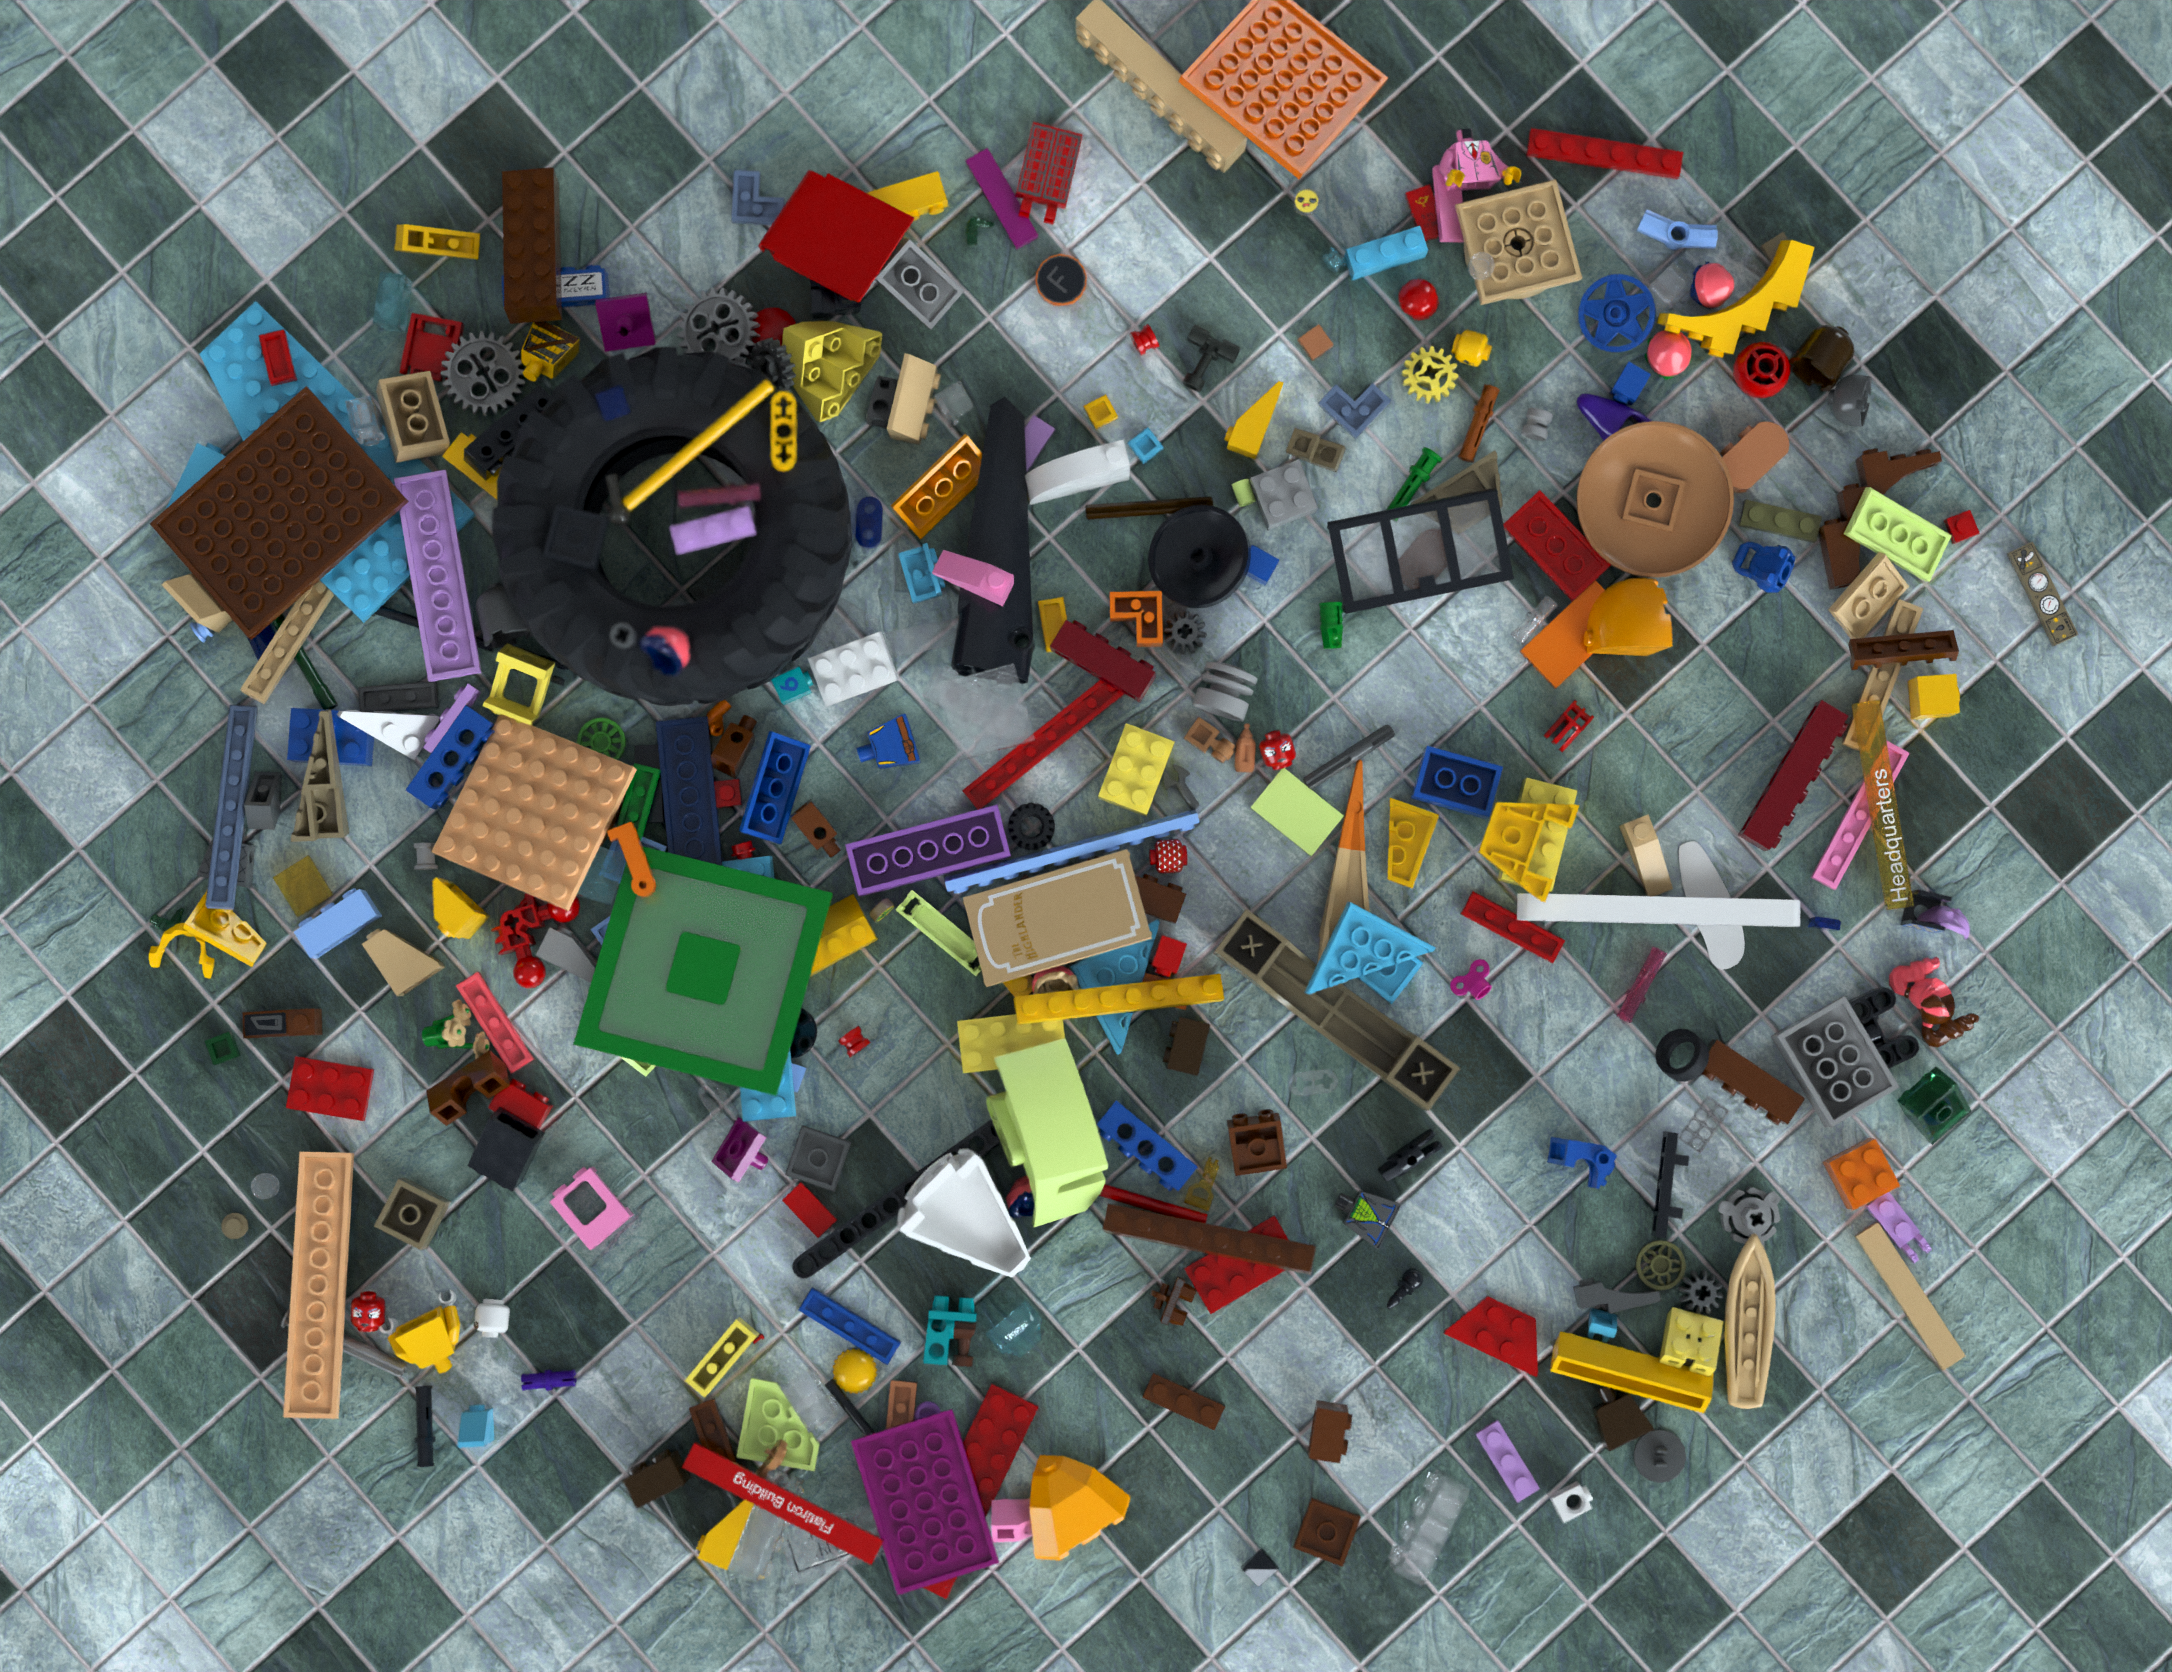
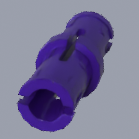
(548, 1380)

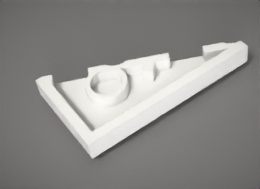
(400, 731)

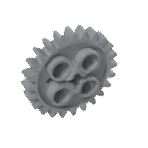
(710, 308)
(503, 362)

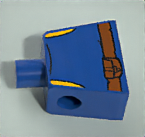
(891, 745)

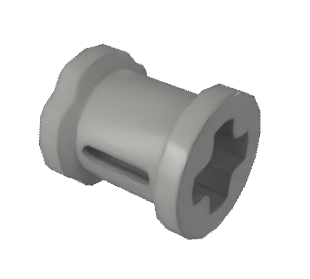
(425, 857)

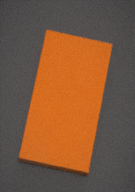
(1560, 645)

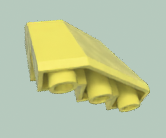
(830, 362)

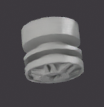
(1224, 692)

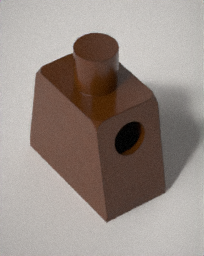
(730, 756)

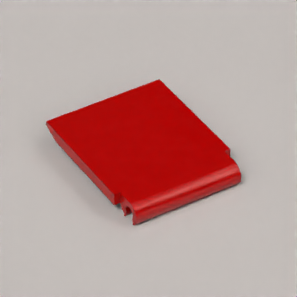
(835, 234)

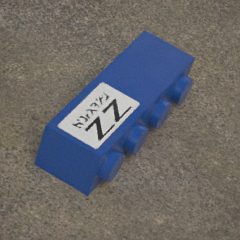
(581, 286)

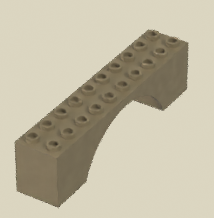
(1336, 1012)

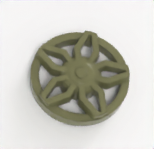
(1660, 1265)

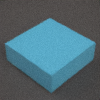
(1145, 445)

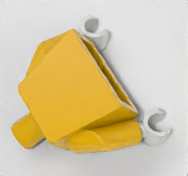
(428, 1337)

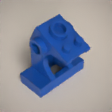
(1598, 1157)

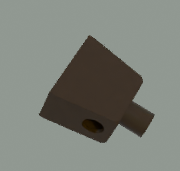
(1619, 1418)

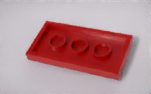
(1555, 545)
(1226, 1279)

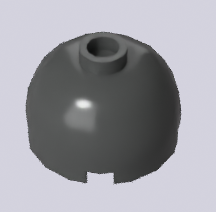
(1851, 399)

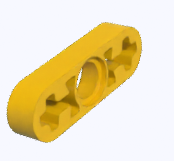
(790, 412)

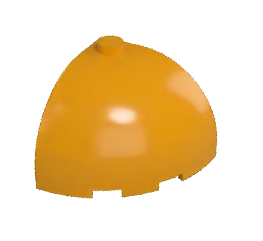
(1629, 619)

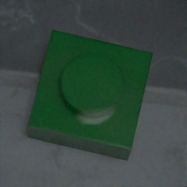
(222, 1048)

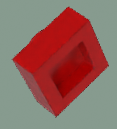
(1961, 526)
(728, 793)

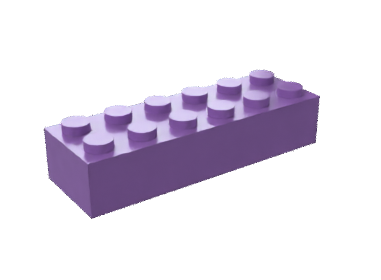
(928, 850)

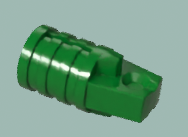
(1331, 624)

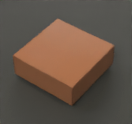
(1315, 342)

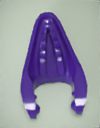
(1606, 414)

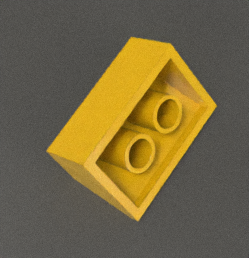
(456, 910)
(843, 933)

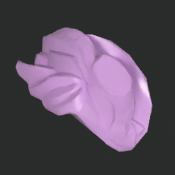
(1947, 917)

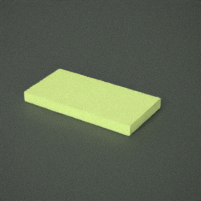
(1898, 534)

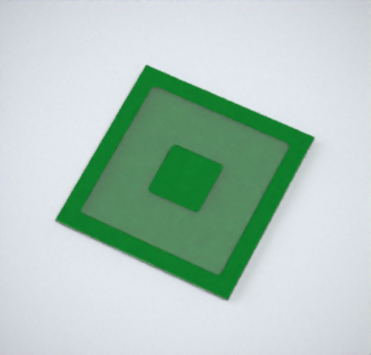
(705, 972)

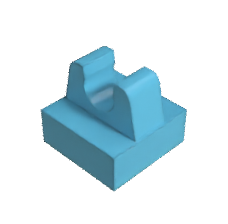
(1602, 1323)

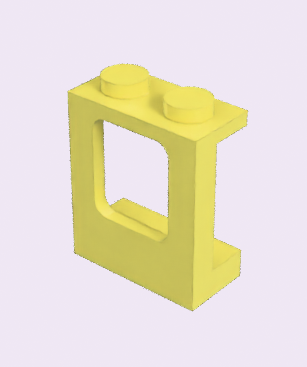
(526, 662)

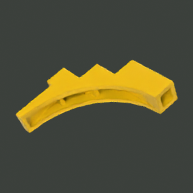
(1777, 289)

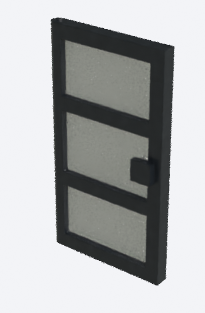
(1420, 550)

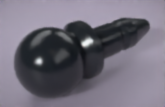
(1411, 1280)

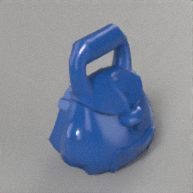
(1768, 567)

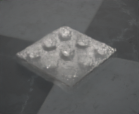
(986, 712)

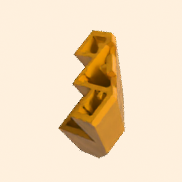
(1070, 1505)

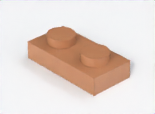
(901, 1402)

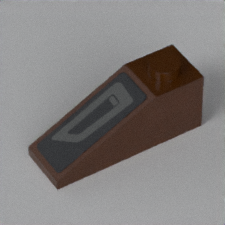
(282, 1023)

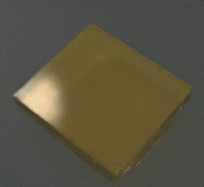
(303, 886)

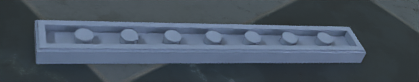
(230, 807)

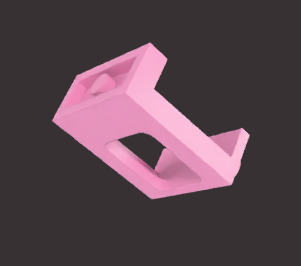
(603, 1224)

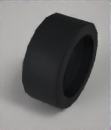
(1670, 1042)

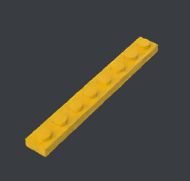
(1118, 999)

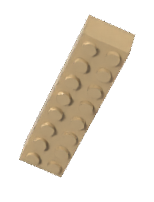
(1158, 84)

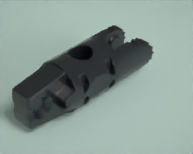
(1409, 1156)

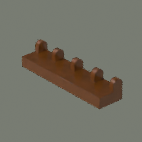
(1903, 648)

